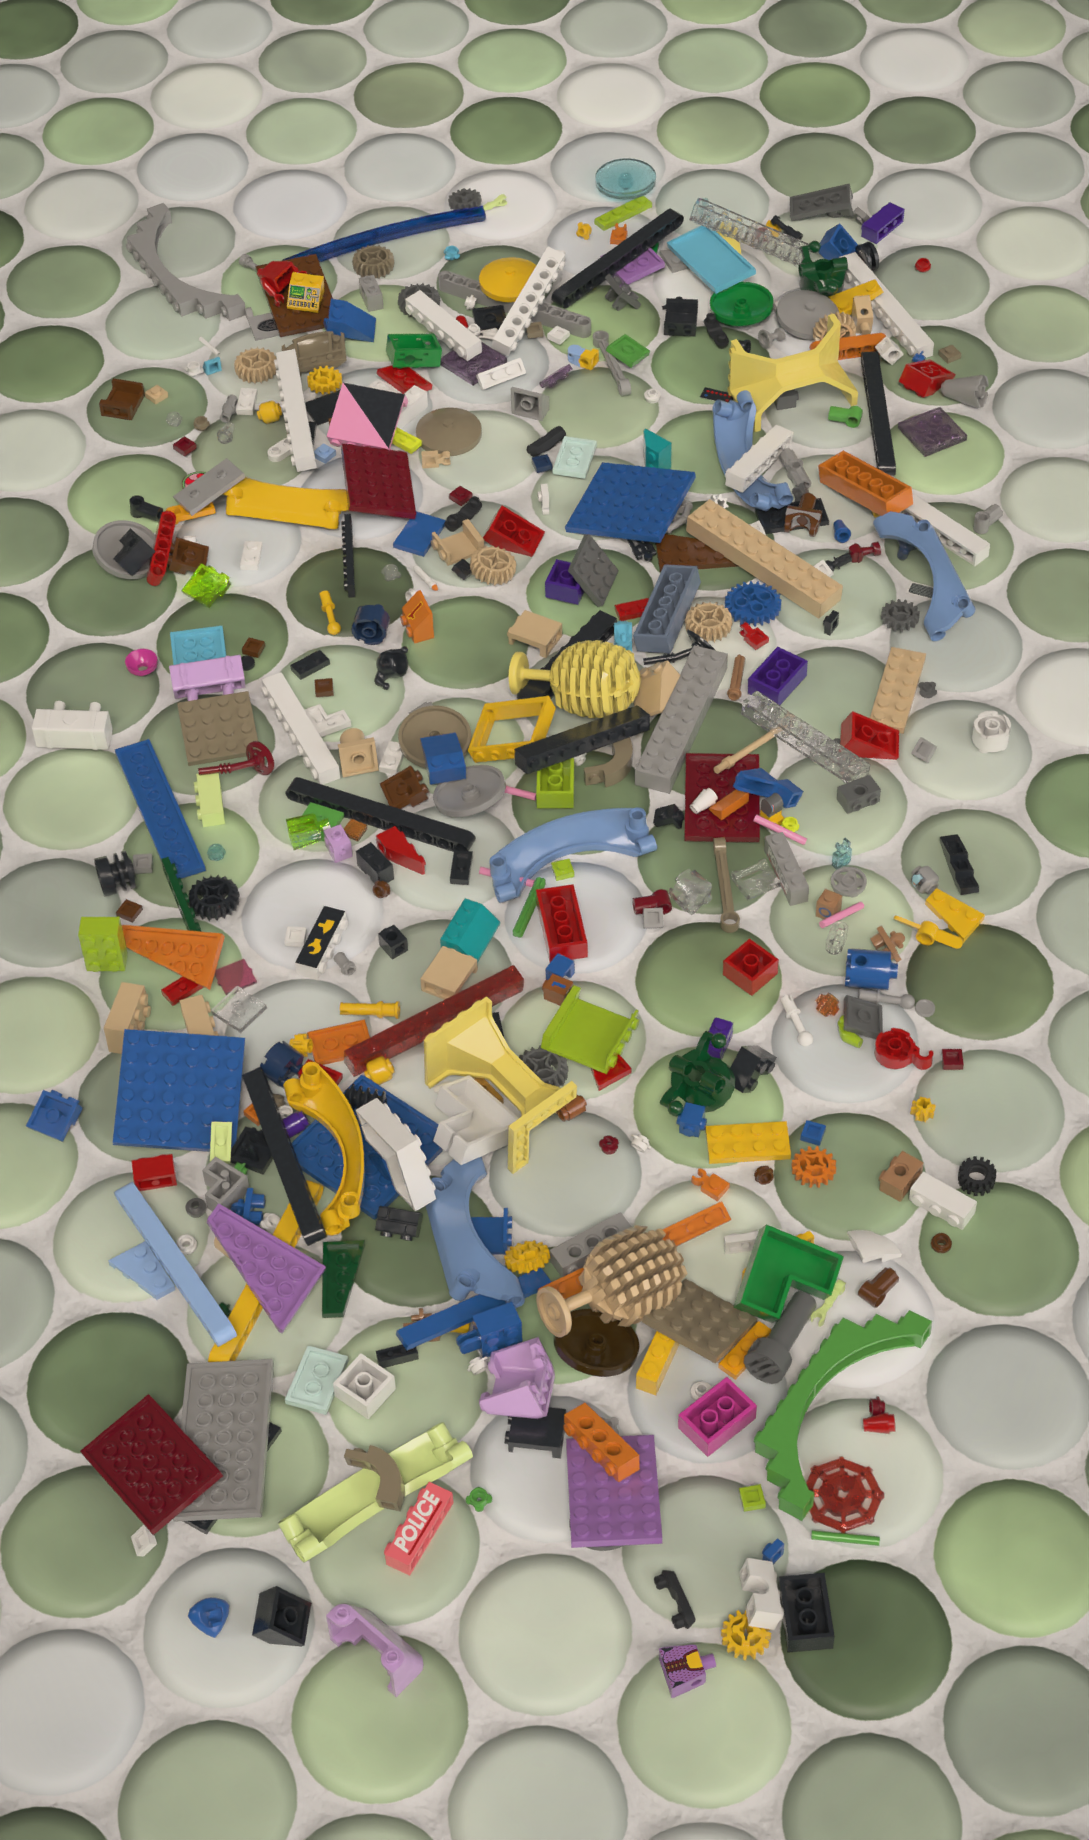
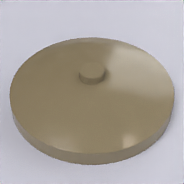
(449, 430)
(431, 722)

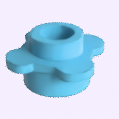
(451, 253)

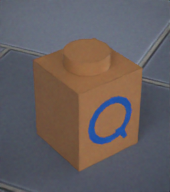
(828, 904)

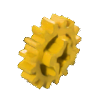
(324, 380)
(527, 1257)
(735, 1634)

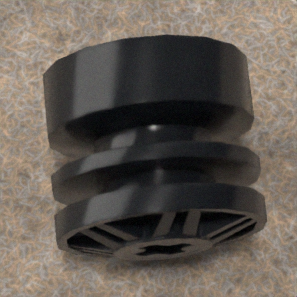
(115, 873)

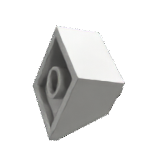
(529, 404)

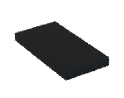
(774, 519)

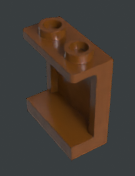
(123, 399)

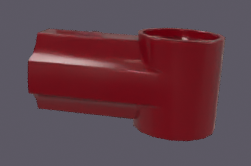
(658, 899)

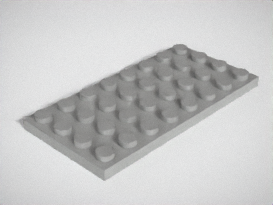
(229, 1422)

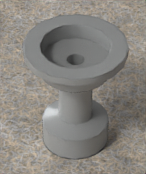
(766, 338)

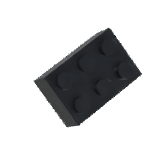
(806, 1612)

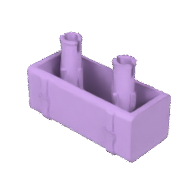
(207, 677)

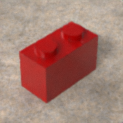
(154, 1172)

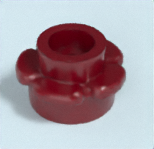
(609, 1148)
(876, 1406)

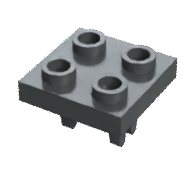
(621, 292)

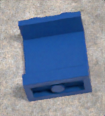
(494, 1232)

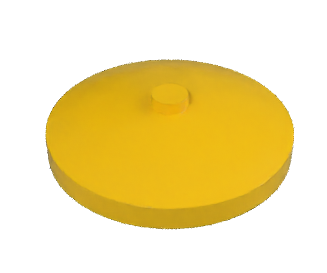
(505, 278)

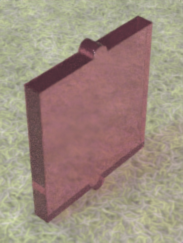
(235, 975)

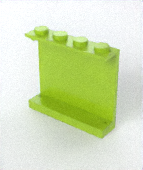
(588, 1033)

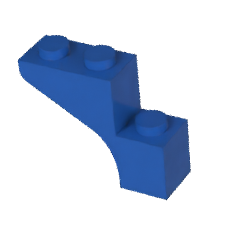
(763, 784)

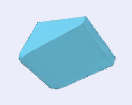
(212, 366)

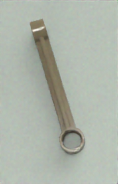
(719, 848)

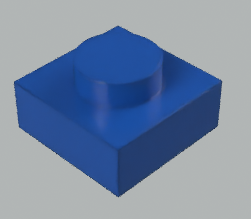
(813, 1132)
(773, 1551)

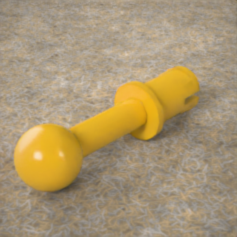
(327, 606)

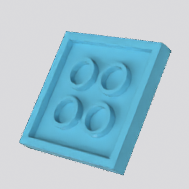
(197, 644)

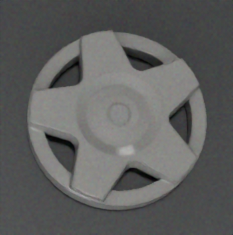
(848, 883)

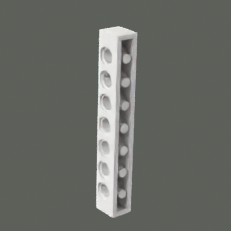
(533, 291)

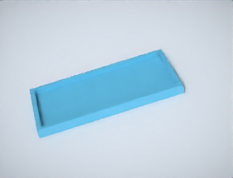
(711, 258)

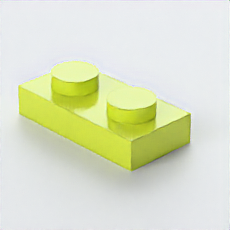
(406, 441)

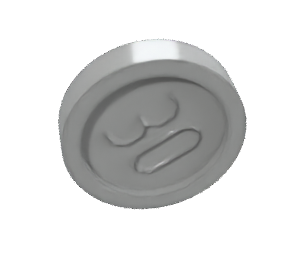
(925, 1008)

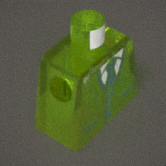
(305, 830)

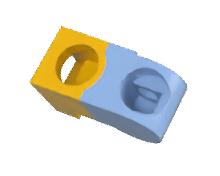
(583, 357)

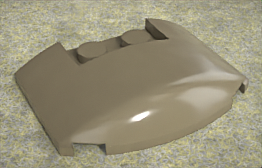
(319, 350)

